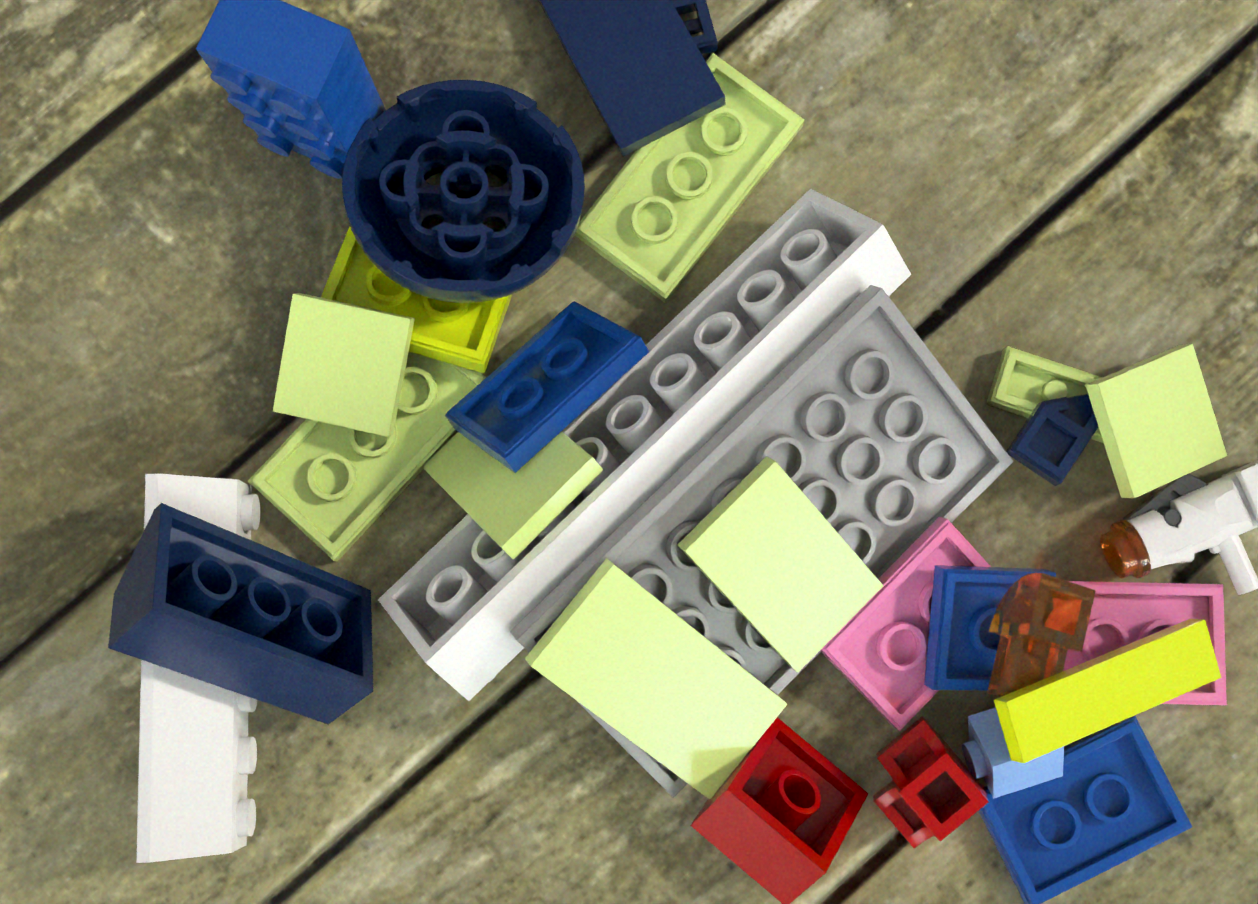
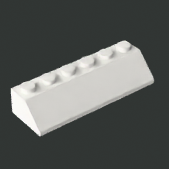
(192, 731)

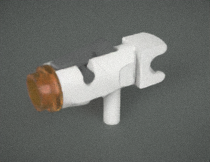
(1185, 521)

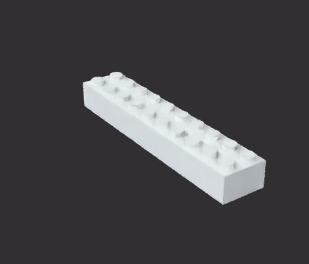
(645, 427)

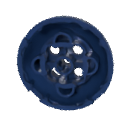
(465, 133)

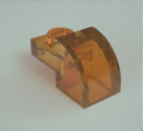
(1036, 628)

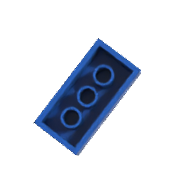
(291, 78)

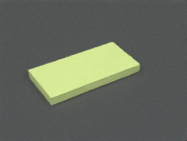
(688, 185)
(343, 478)
(655, 679)

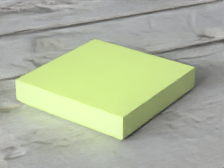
(343, 364)
(1156, 421)

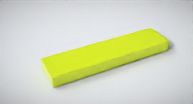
(1106, 690)

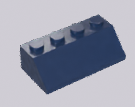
(244, 618)

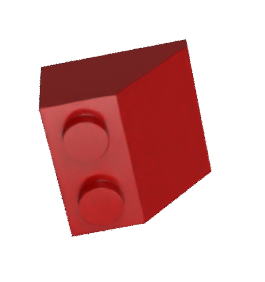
(782, 813)

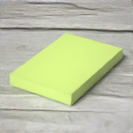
(511, 504)
(781, 564)

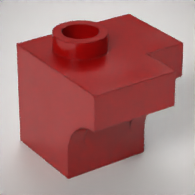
(929, 785)

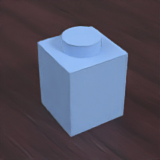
(989, 758)

